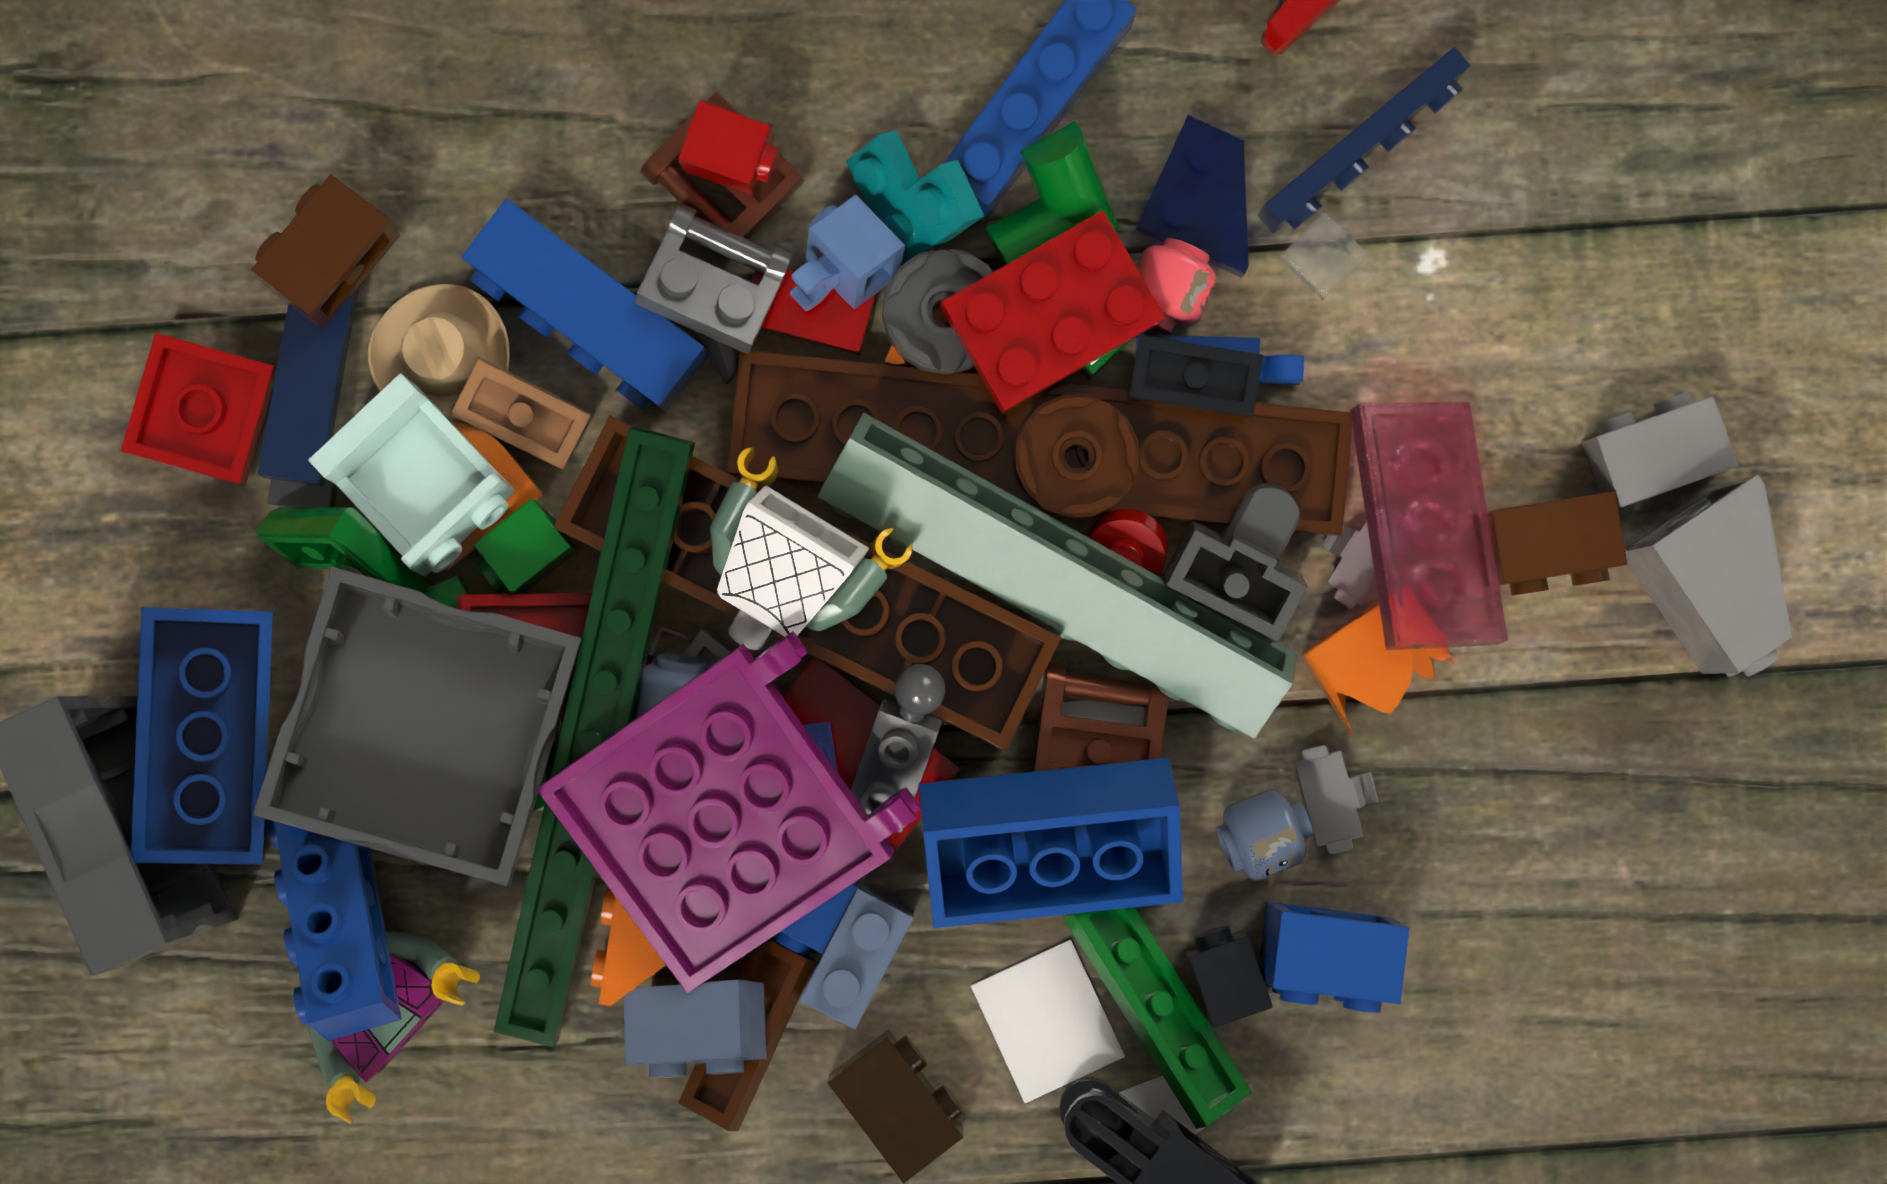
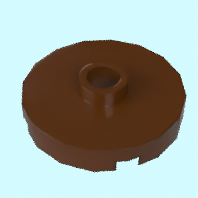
(1083, 423)

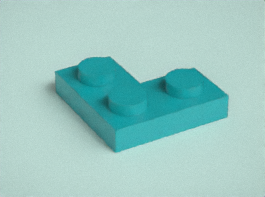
(917, 210)

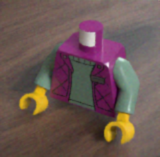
(423, 981)

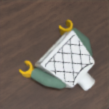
(788, 563)

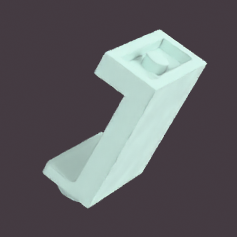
(414, 476)

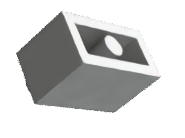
(1659, 452)

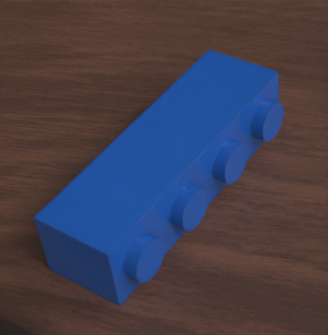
(1039, 94)
(584, 306)

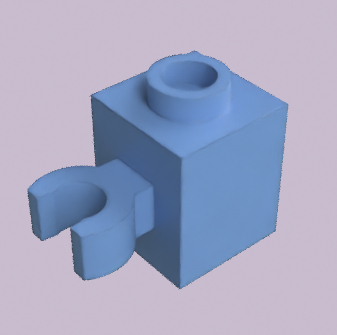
(848, 253)

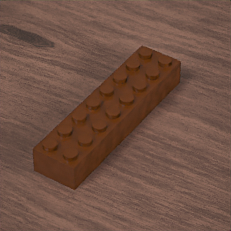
(914, 618)

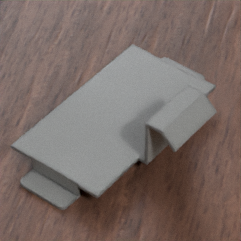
(1355, 571)
(1333, 797)

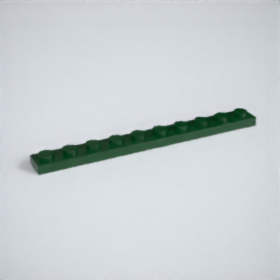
(598, 705)

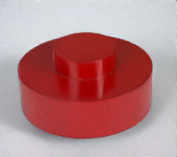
(1133, 537)

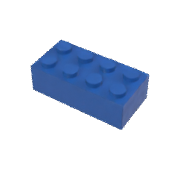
(201, 735)
(1052, 842)

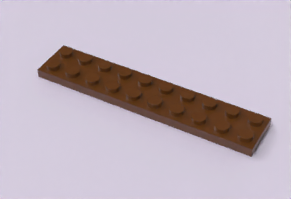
(1189, 459)

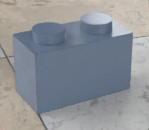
(857, 956)
(709, 1025)

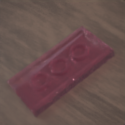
(1428, 525)

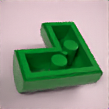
(1067, 194)
(336, 539)

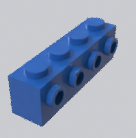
(334, 932)

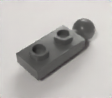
(900, 738)

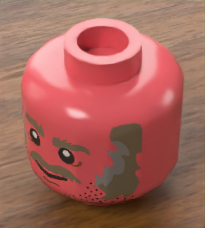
(1179, 282)

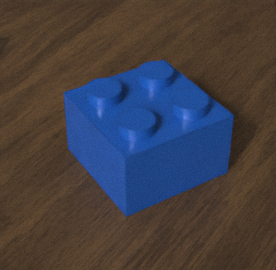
(1333, 954)

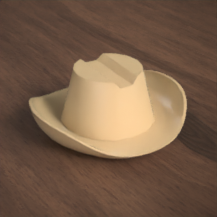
(436, 340)

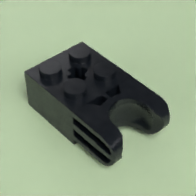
(1134, 1145)

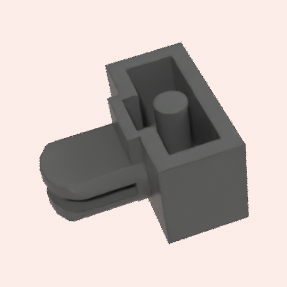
(1241, 567)

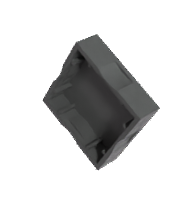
(419, 728)
(75, 790)

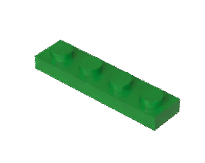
(1160, 1012)

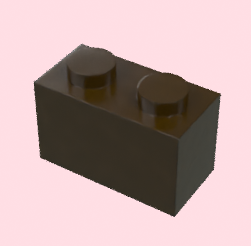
(897, 1104)

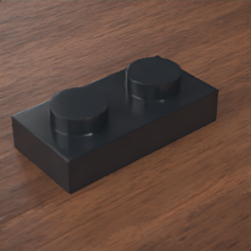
(1196, 376)

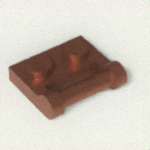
(768, 197)
(1087, 742)

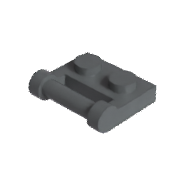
(705, 295)

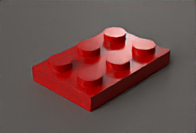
(1052, 311)

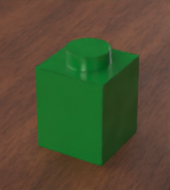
(523, 549)

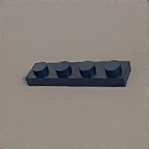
(1385, 127)

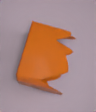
(1359, 666)

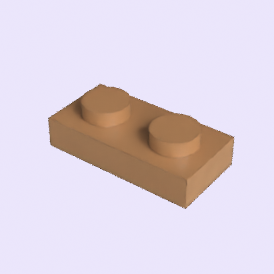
(520, 413)

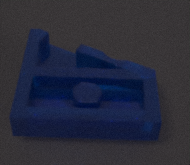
(1203, 196)

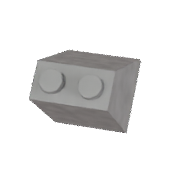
(1718, 578)

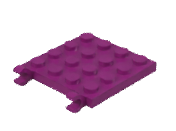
(721, 815)

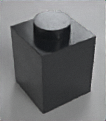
(1227, 976)

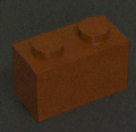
(324, 250)
(1557, 539)

